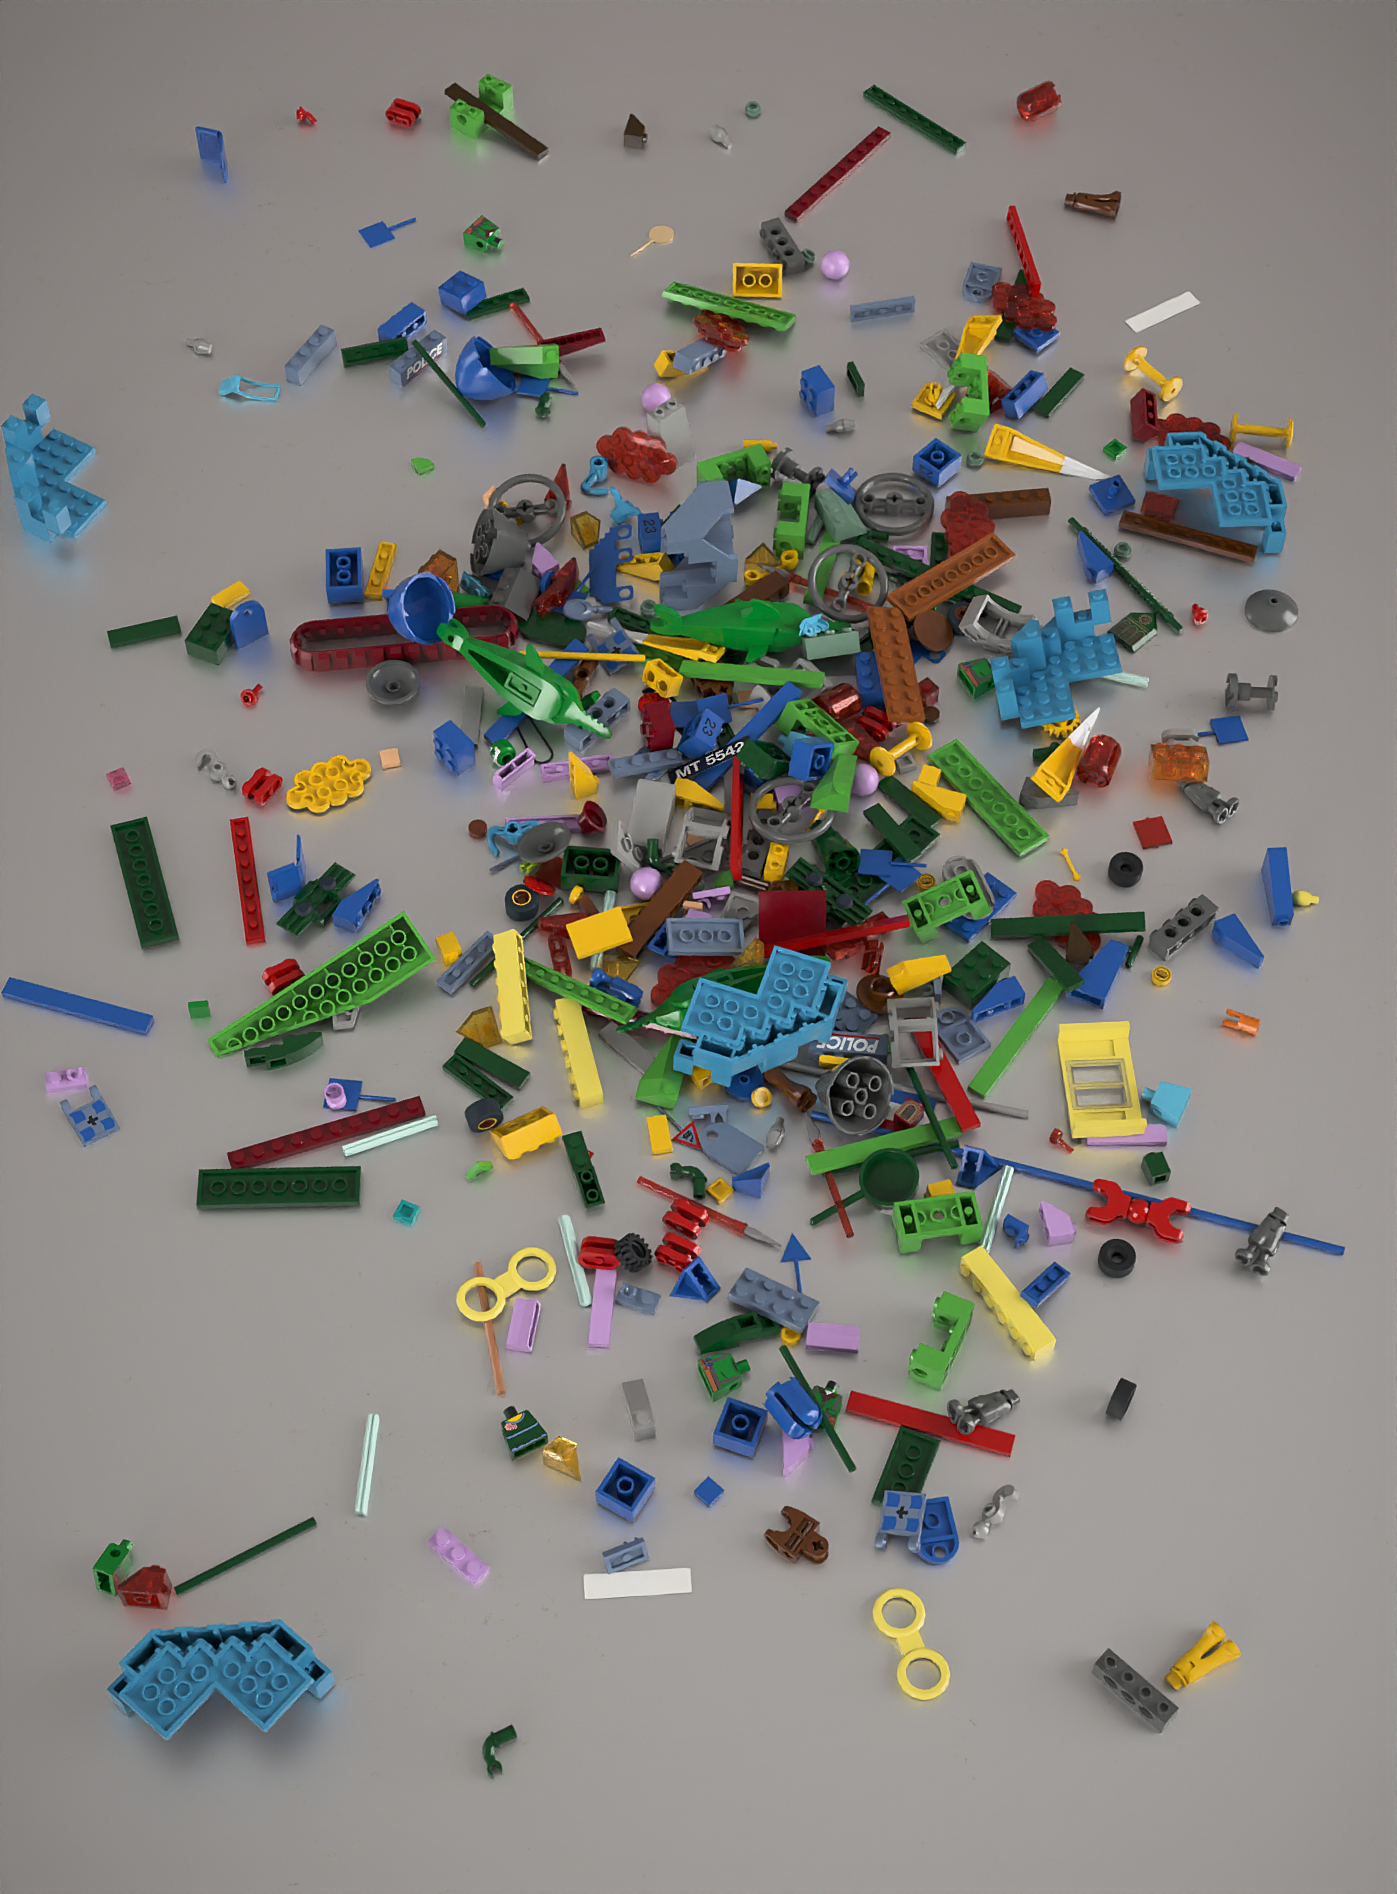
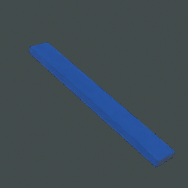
(507, 724)
(755, 729)
(77, 1005)

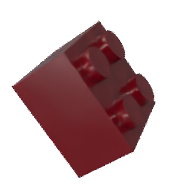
(657, 726)

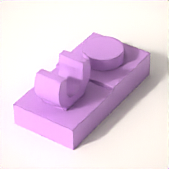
(718, 894)
(66, 1080)

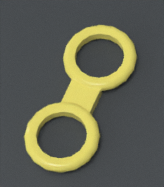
(506, 1284)
(911, 1643)

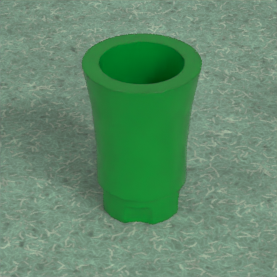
(467, 600)

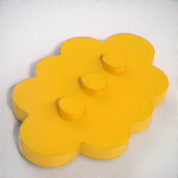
(328, 784)

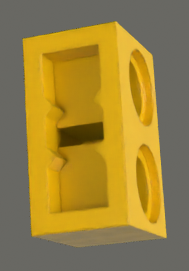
(662, 678)
(776, 862)

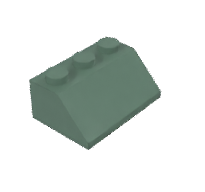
(838, 515)
(830, 644)

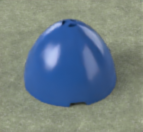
(478, 378)
(420, 606)

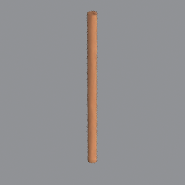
(490, 1333)

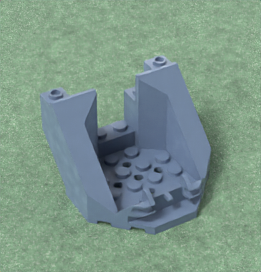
(704, 535)

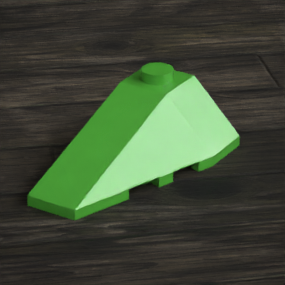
(532, 360)
(836, 785)
(660, 1082)

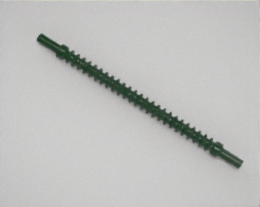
(1131, 580)

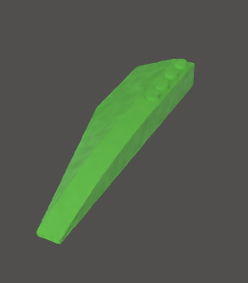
(336, 986)

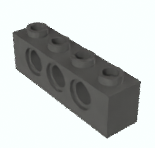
(782, 246)
(757, 849)
(1205, 914)
(1134, 1690)

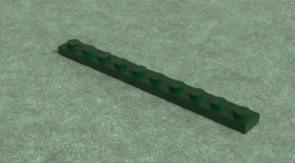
(914, 568)

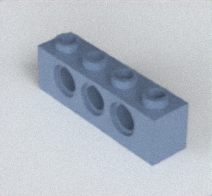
(607, 711)

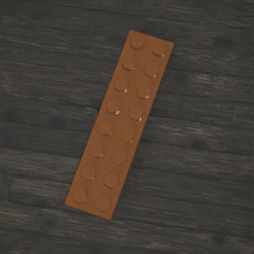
(951, 576)
(895, 665)

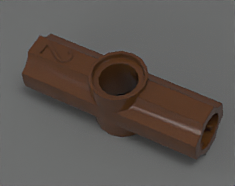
(583, 675)

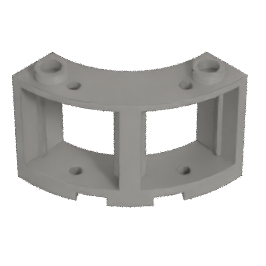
(992, 641)
(765, 690)
(704, 824)
(913, 1008)

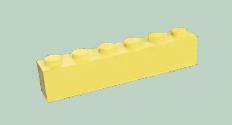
(512, 987)
(579, 1053)
(1007, 1303)

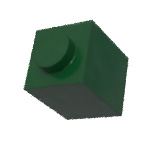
(1155, 1168)

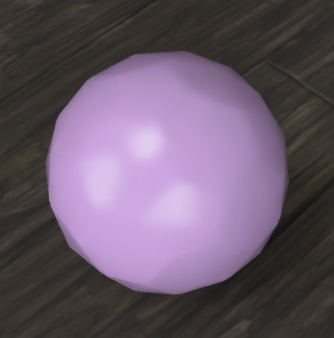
(835, 264)
(654, 395)
(865, 780)
(645, 882)

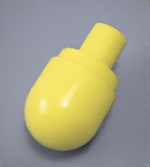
(1304, 898)

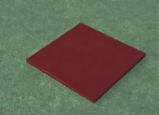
(792, 915)

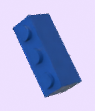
(403, 323)
(1024, 394)

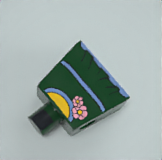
(522, 1433)

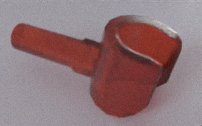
(1055, 1138)

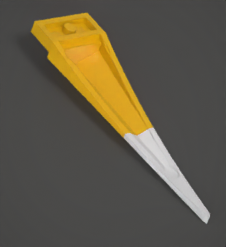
(975, 338)
(1019, 450)
(686, 647)
(1057, 770)

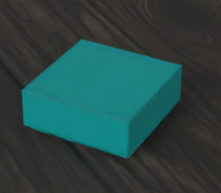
(406, 1212)

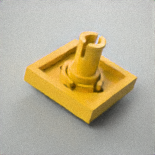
(929, 396)

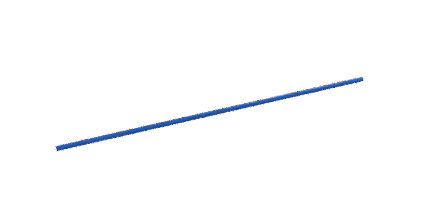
(1088, 1185)

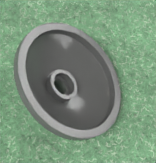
(1271, 610)
(392, 682)
(544, 842)

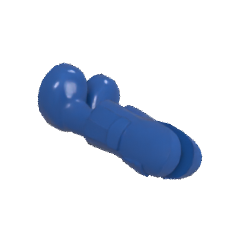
(616, 987)

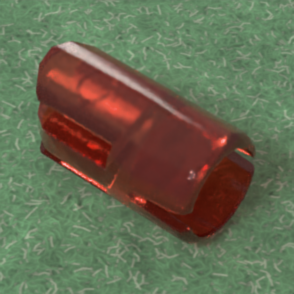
(872, 957)

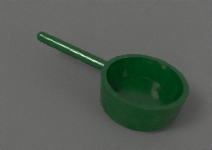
(884, 1178)

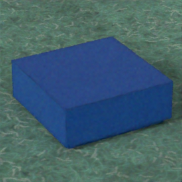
(709, 1491)

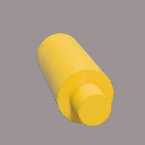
(766, 444)

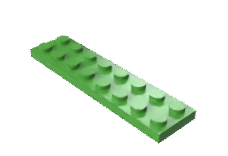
(730, 306)
(988, 798)

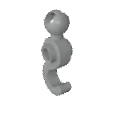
(217, 769)
(994, 1512)

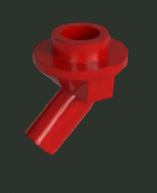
(301, 114)
(1199, 614)
(249, 696)

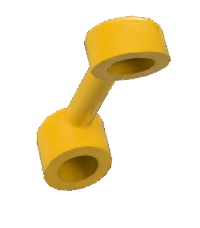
(789, 562)

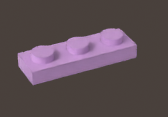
(458, 1555)

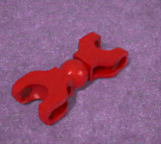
(1138, 1211)

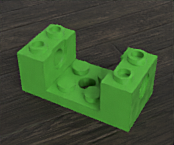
(470, 119)
(970, 372)
(746, 462)
(793, 505)
(807, 716)
(963, 895)
(915, 1220)
(929, 1364)

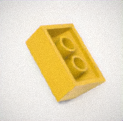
(757, 280)
(526, 1132)

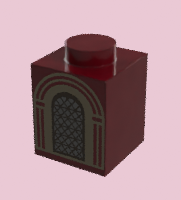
(909, 1114)

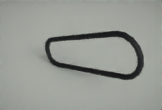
(552, 754)

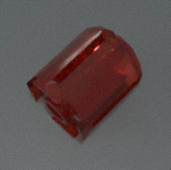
(1038, 102)
(840, 702)
(1099, 760)

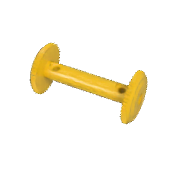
(1169, 387)
(1258, 430)
(883, 760)

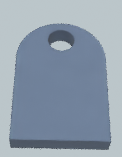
(980, 281)
(960, 1035)
(731, 1148)

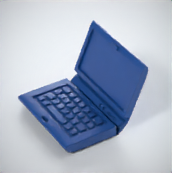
(212, 148)
(289, 879)

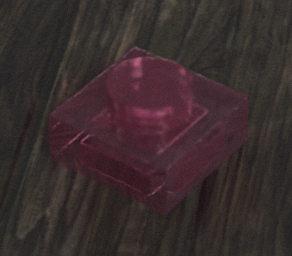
(118, 779)

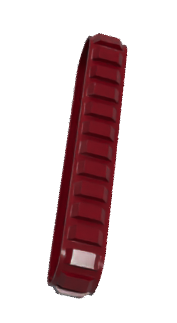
(380, 625)

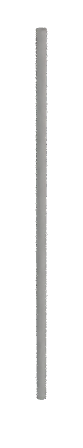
(975, 1103)

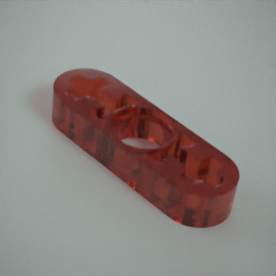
(561, 951)

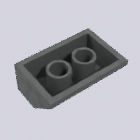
(517, 592)

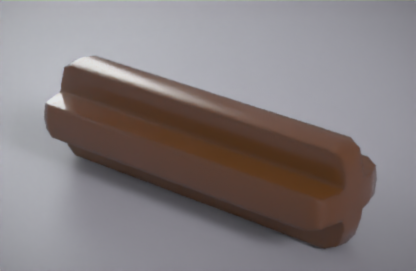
(752, 883)

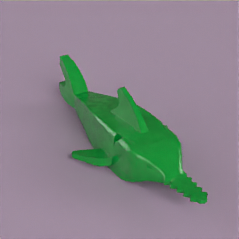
(741, 625)
(522, 681)
(674, 1009)

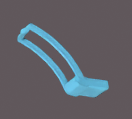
(232, 385)

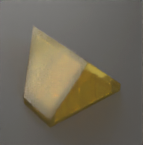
(585, 529)
(762, 555)
(751, 955)
(619, 966)
(481, 1028)
(562, 1457)

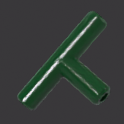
(1133, 951)

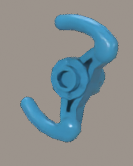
(597, 472)
(623, 509)
(512, 832)

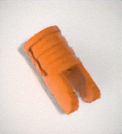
(1245, 1024)

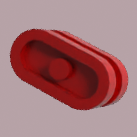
(403, 112)
(875, 723)
(262, 786)
(282, 975)
(686, 1218)
(676, 1251)
(598, 1253)

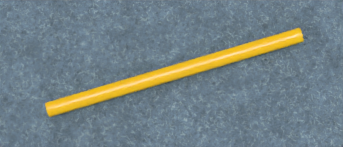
(589, 656)

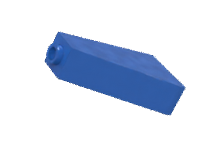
(1278, 886)
(1101, 974)

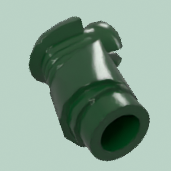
(543, 406)
(1042, 753)

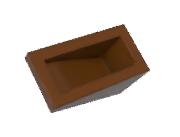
(586, 905)

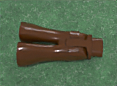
(1103, 204)
(799, 1094)

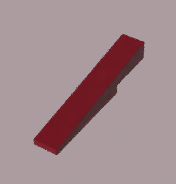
(576, 341)

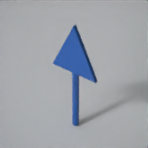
(795, 1252)

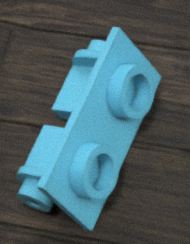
(473, 586)
(813, 625)

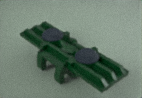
(311, 896)
(842, 904)

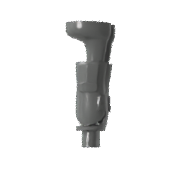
(1210, 800)
(1267, 1239)
(983, 1408)

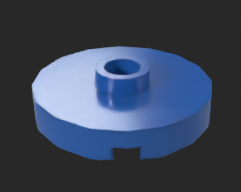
(743, 1090)

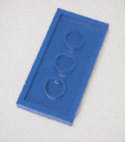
(967, 928)

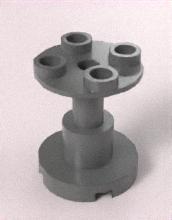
(785, 466)
(1243, 692)

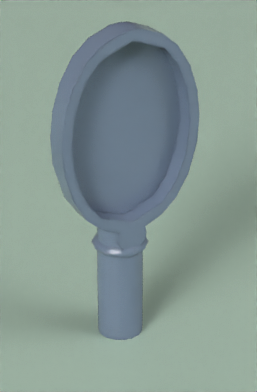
(582, 610)

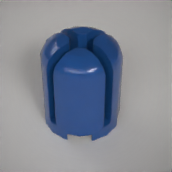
(793, 1408)

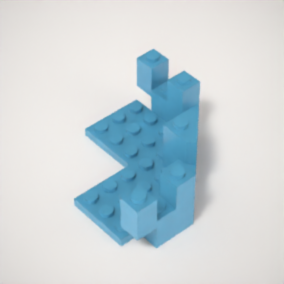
(42, 473)
(1240, 491)
(1048, 659)
(760, 1029)
(250, 1663)

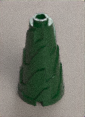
(836, 853)

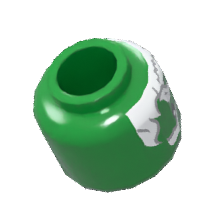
(502, 752)

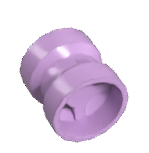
(335, 1096)

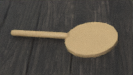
(659, 234)

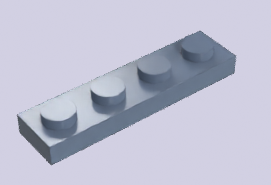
(882, 308)
(644, 763)
(467, 964)

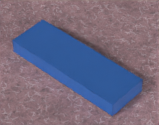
(1045, 1284)

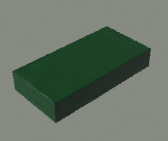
(855, 379)

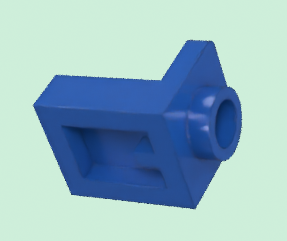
(1016, 1228)

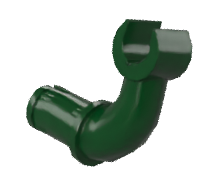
(873, 535)
(653, 858)
(697, 1178)
(492, 1743)

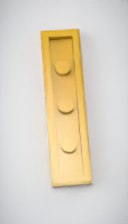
(380, 570)

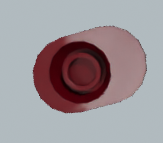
(592, 819)

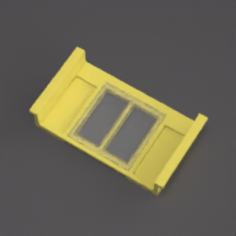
(1099, 1080)

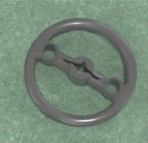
(894, 503)
(528, 511)
(858, 553)
(790, 813)

